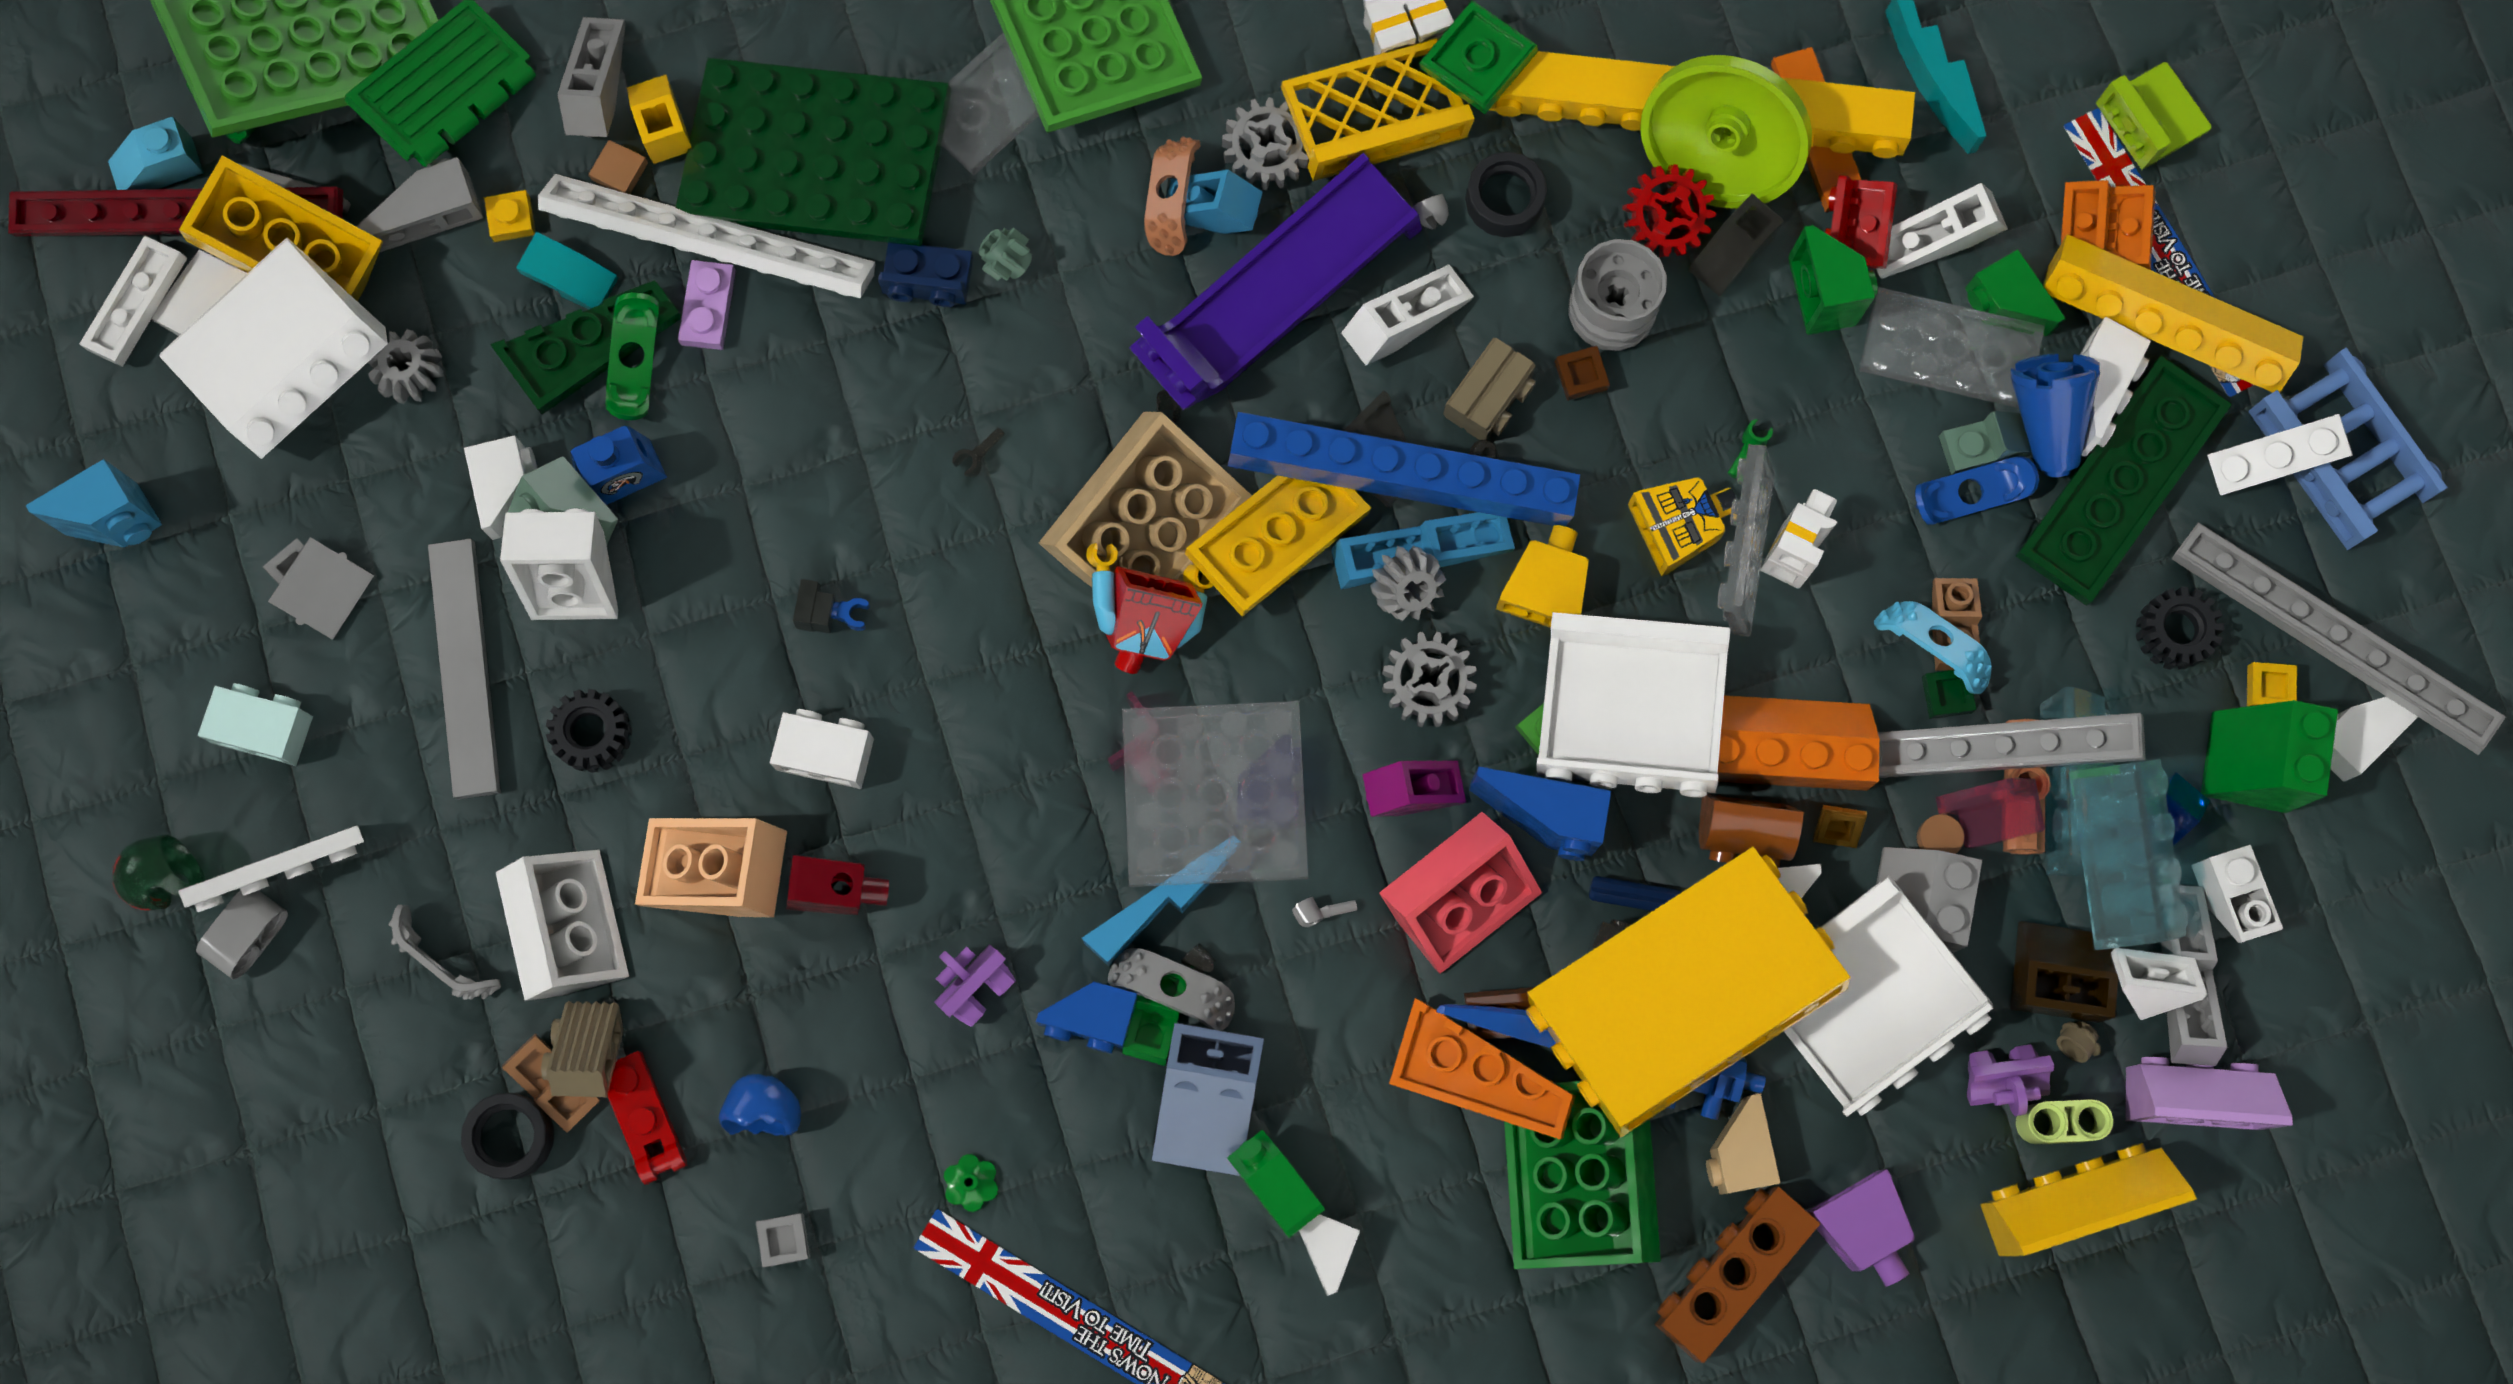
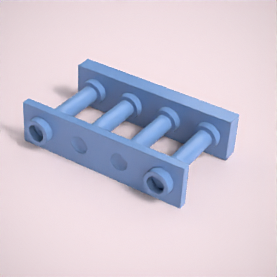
(2329, 486)

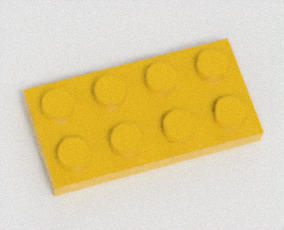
(1273, 537)

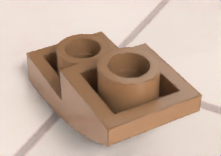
(1959, 604)

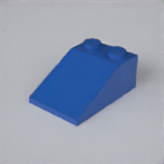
(1551, 811)

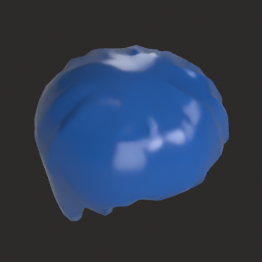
(760, 1105)

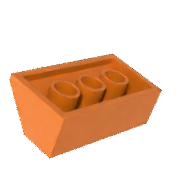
(1798, 743)

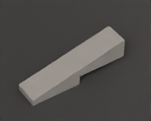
(2196, 1028)

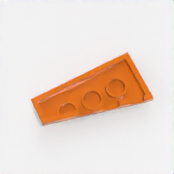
(1469, 1072)

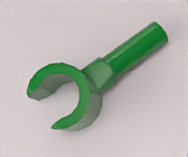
(1749, 438)

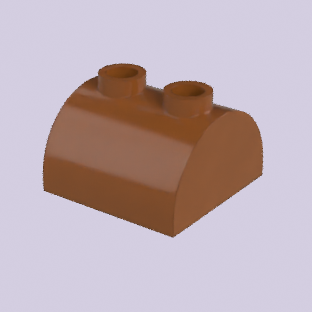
(1736, 824)

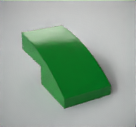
(1153, 1024)

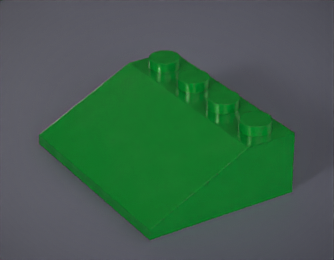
(1582, 1194)

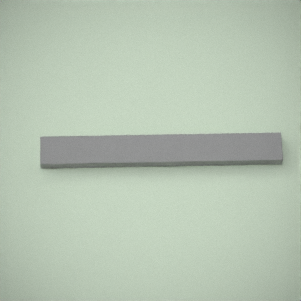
(2339, 639)

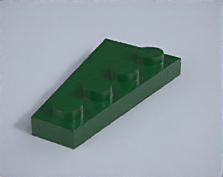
(572, 352)

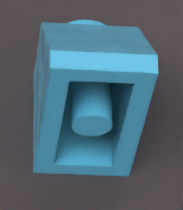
(155, 157)

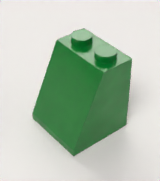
(2270, 755)

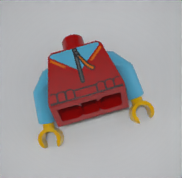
(1145, 611)

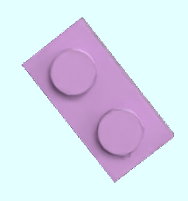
(707, 305)

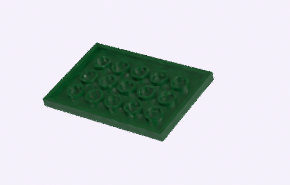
(815, 151)

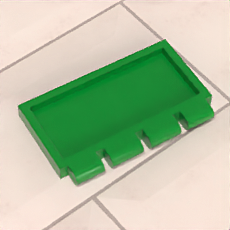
(439, 81)

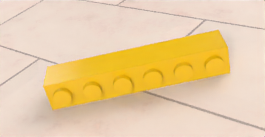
(2173, 314)

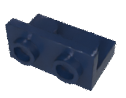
(926, 273)

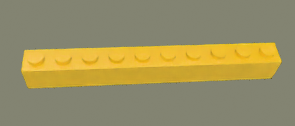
(1617, 90)

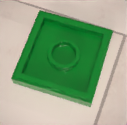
(1478, 57)

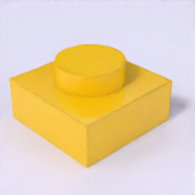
(509, 216)
(2271, 683)

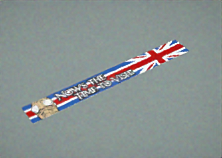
(2169, 257)
(1054, 1305)

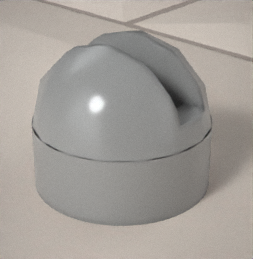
(1432, 210)

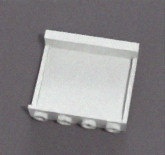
(1634, 704)
(1900, 1002)

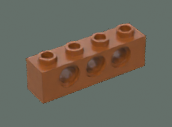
(1790, 1230)

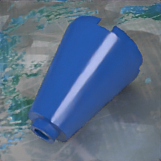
(2056, 408)

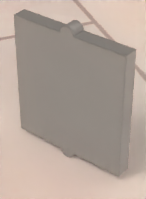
(321, 588)

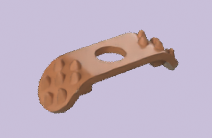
(1165, 216)

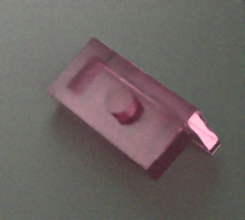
(1995, 811)

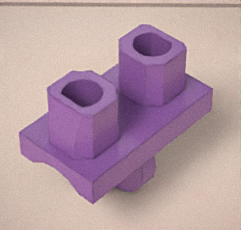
(986, 969)
(2011, 1082)

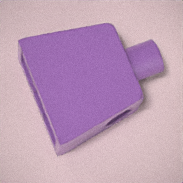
(1867, 1226)

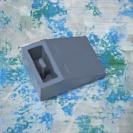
(1206, 1098)

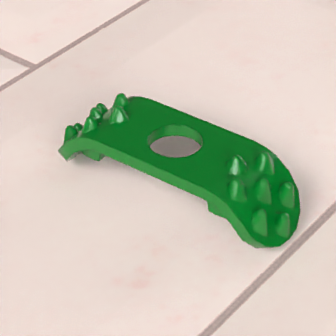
(629, 387)

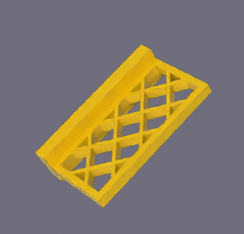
(1382, 142)

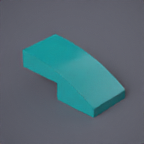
(566, 272)

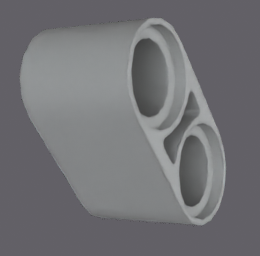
(241, 933)

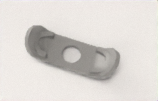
(408, 942)
(1204, 996)

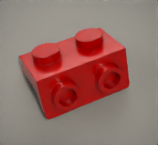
(1863, 217)

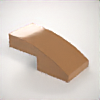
(525, 1069)

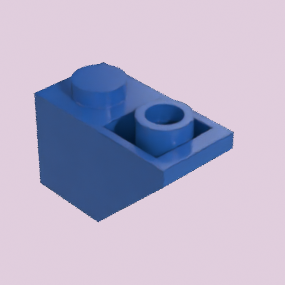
(1093, 1013)

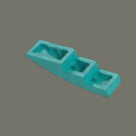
(1941, 83)

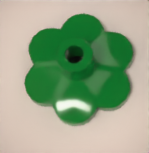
(983, 1184)

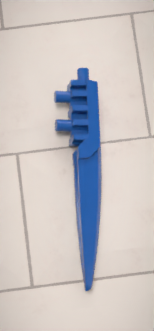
(1517, 1024)

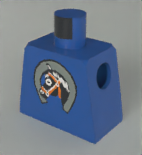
(618, 463)

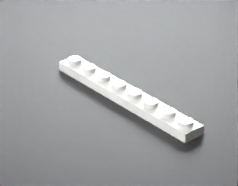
(706, 236)

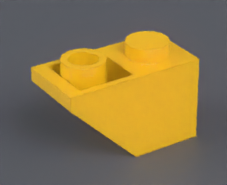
(658, 119)

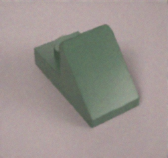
(1985, 442)

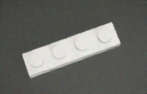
(253, 876)

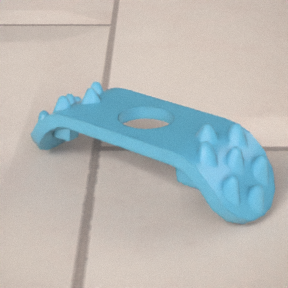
(1963, 654)

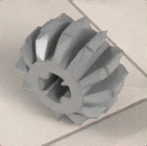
(417, 355)
(1408, 582)

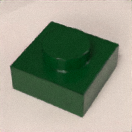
(1947, 695)

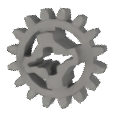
(1256, 129)
(1418, 663)

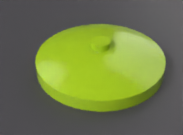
(1729, 125)

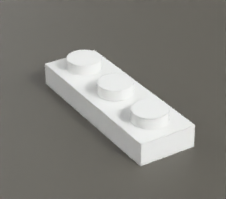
(133, 301)
(2280, 454)

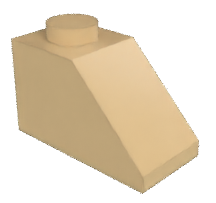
(1743, 1151)

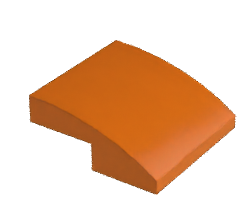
(2111, 218)

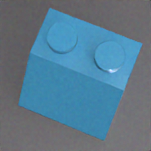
(98, 507)

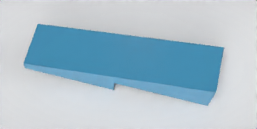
(1447, 539)
(1122, 929)

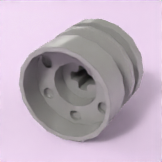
(1623, 275)

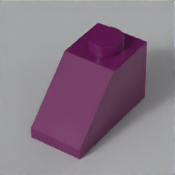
(1413, 787)

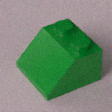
(1830, 281)

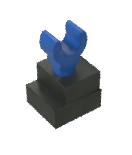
(817, 609)

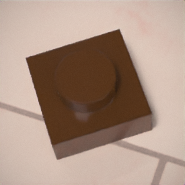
(1582, 373)

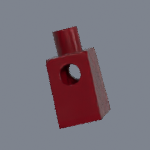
(812, 886)

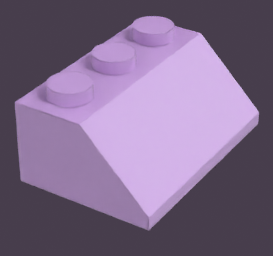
(2205, 1095)

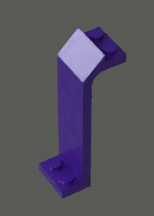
(1276, 284)

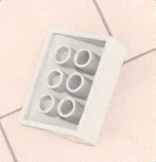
(275, 347)

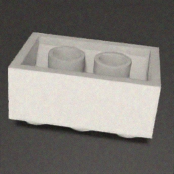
(561, 923)

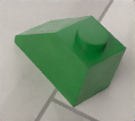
(2015, 292)
(1275, 1183)

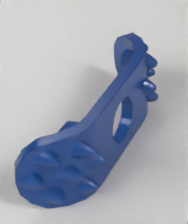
(1999, 485)

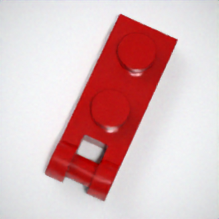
(643, 1118)

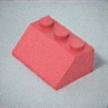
(1461, 891)

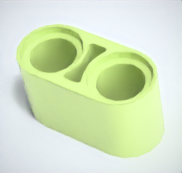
(2065, 1122)

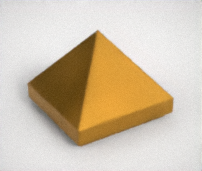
(1839, 826)

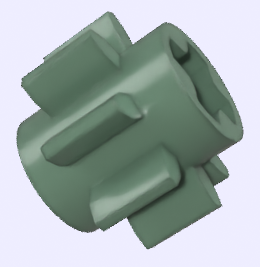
(1005, 254)

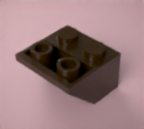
(2063, 974)

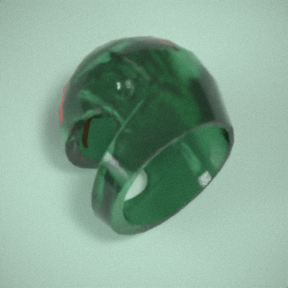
(148, 869)

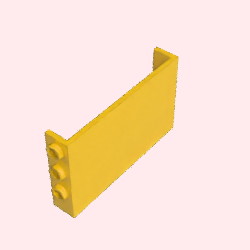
(1687, 991)

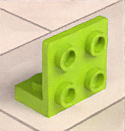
(2152, 114)

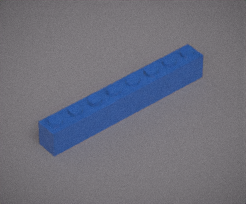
(1403, 470)

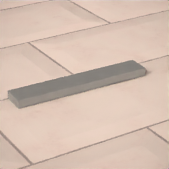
(464, 669)
(2012, 745)

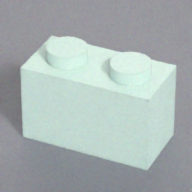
(255, 724)

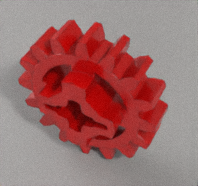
(1678, 195)

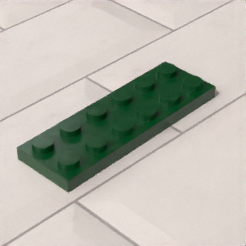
(2123, 481)

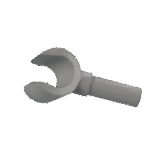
(1309, 914)

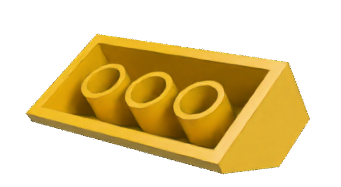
(248, 216)
(2085, 1201)

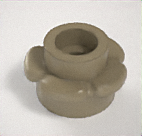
(2078, 1041)

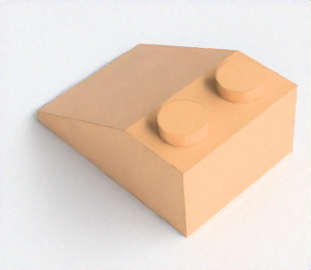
(712, 866)

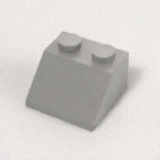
(1938, 886)

